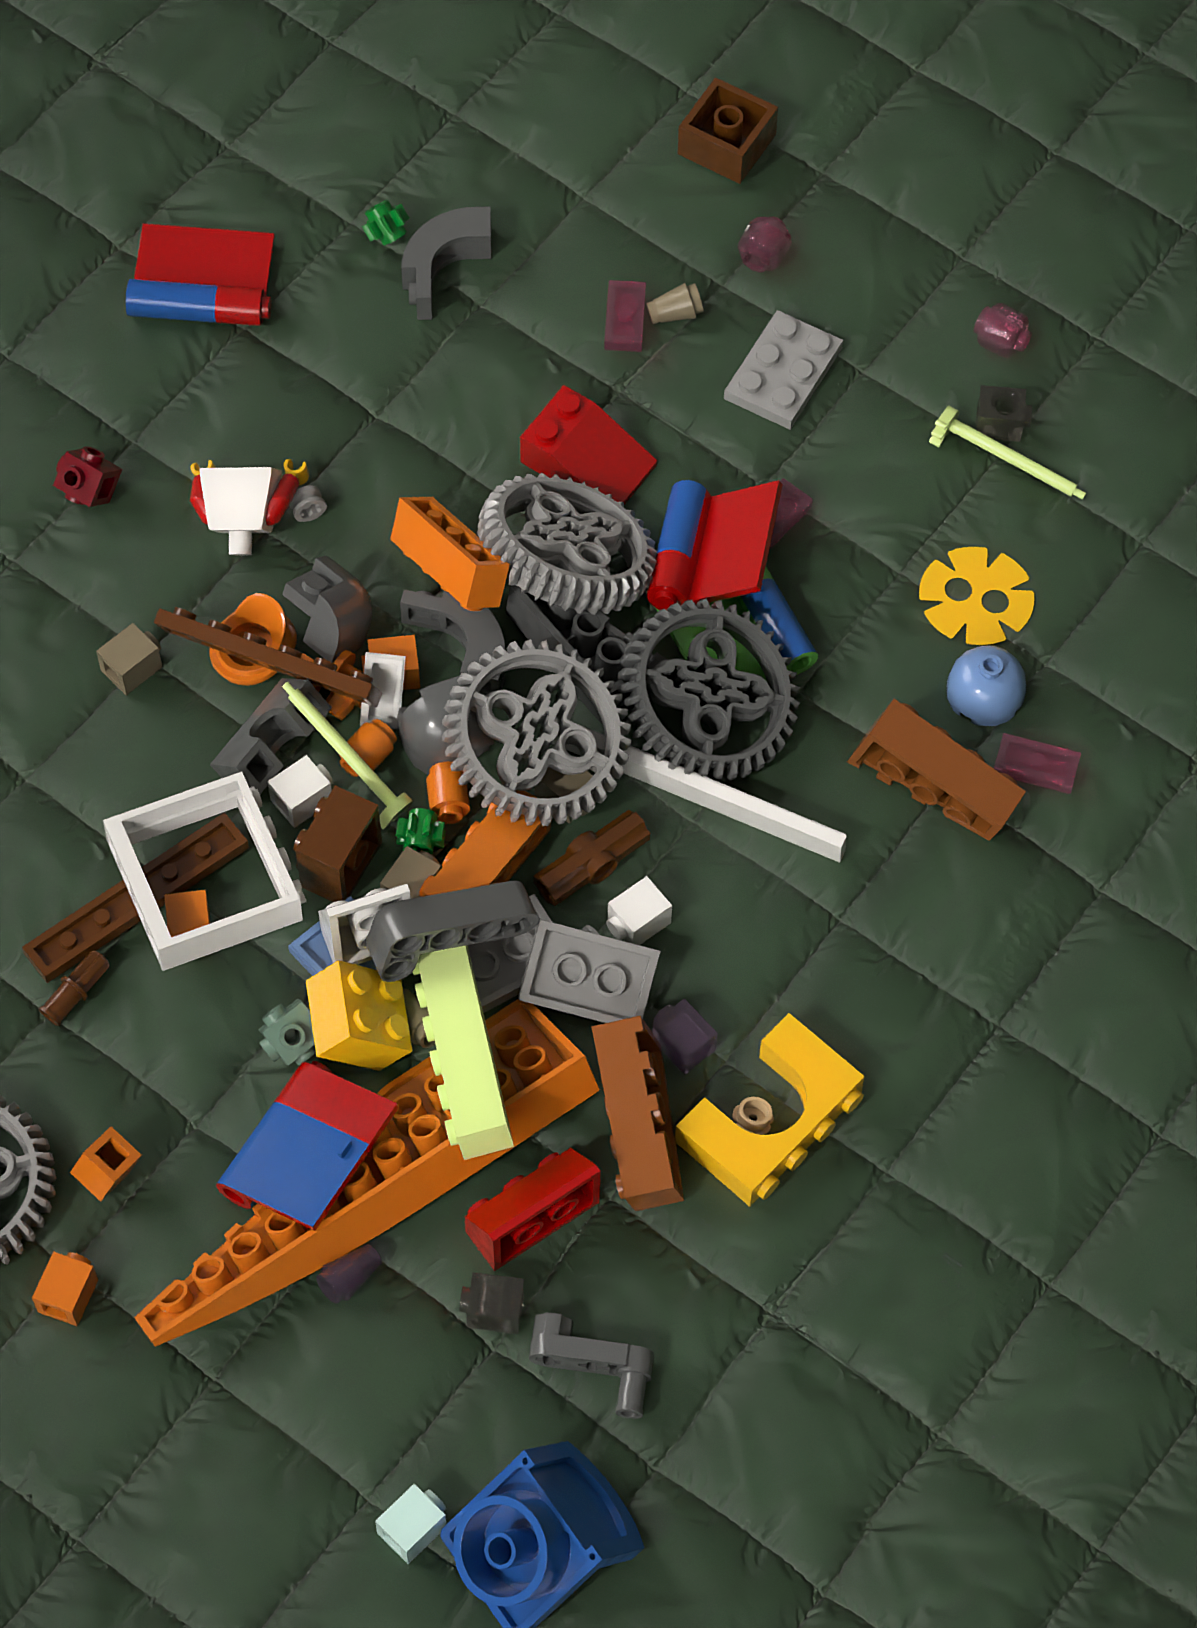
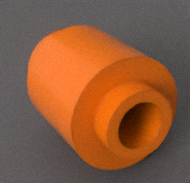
(372, 743)
(445, 794)

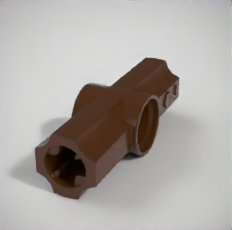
(591, 857)

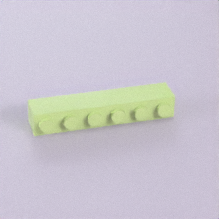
(462, 1053)

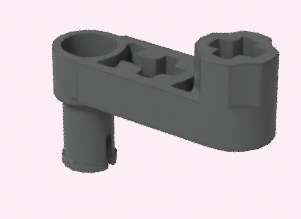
(557, 1348)

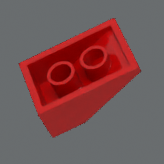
(585, 443)

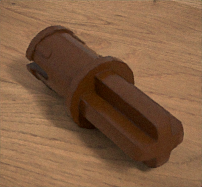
(74, 987)

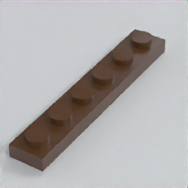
(284, 660)
(114, 909)

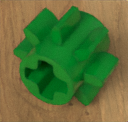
(385, 222)
(421, 831)

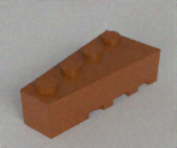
(937, 770)
(638, 1113)

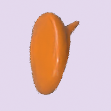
(262, 617)

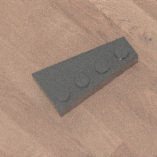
(582, 632)

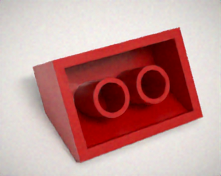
(533, 1206)

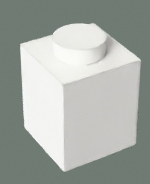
(300, 789)
(638, 913)

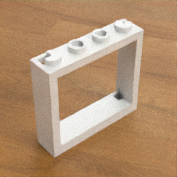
(181, 811)

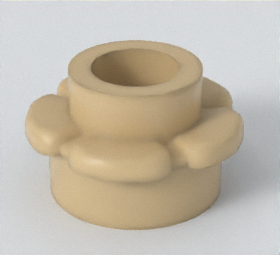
(754, 1108)

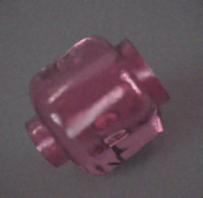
(764, 244)
(1002, 330)

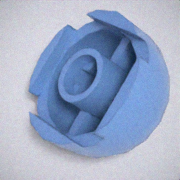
(986, 685)

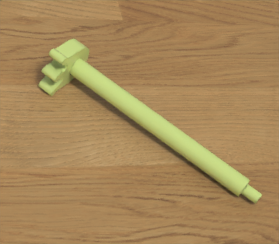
(948, 422)
(394, 804)

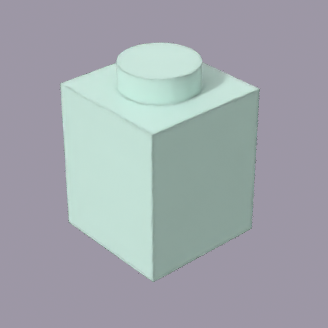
(412, 1522)

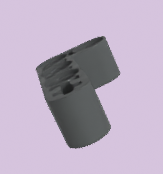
(445, 922)

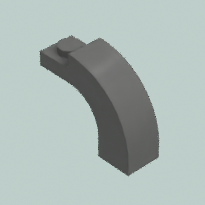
(437, 243)
(475, 630)

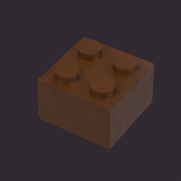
(727, 130)
(338, 844)

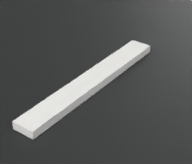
(728, 801)

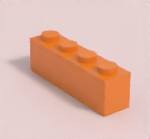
(449, 552)
(489, 854)

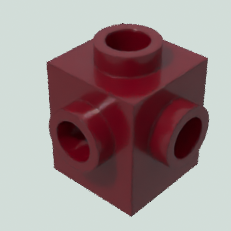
(87, 476)

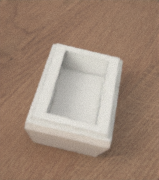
(388, 677)

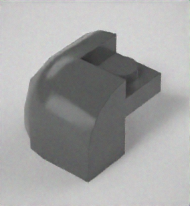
(337, 608)
(422, 727)

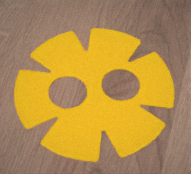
(982, 625)

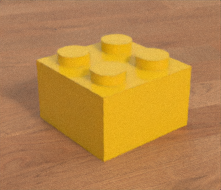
(358, 1016)

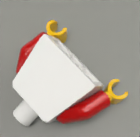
(244, 499)

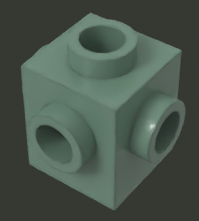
(277, 1023)

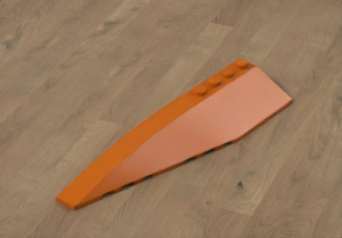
(403, 1172)

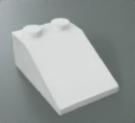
(348, 923)

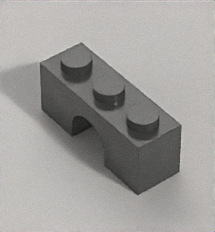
(264, 732)

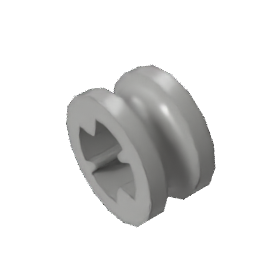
(308, 503)

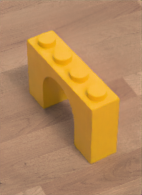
(752, 1161)

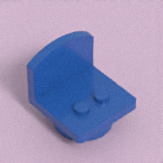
(539, 1534)

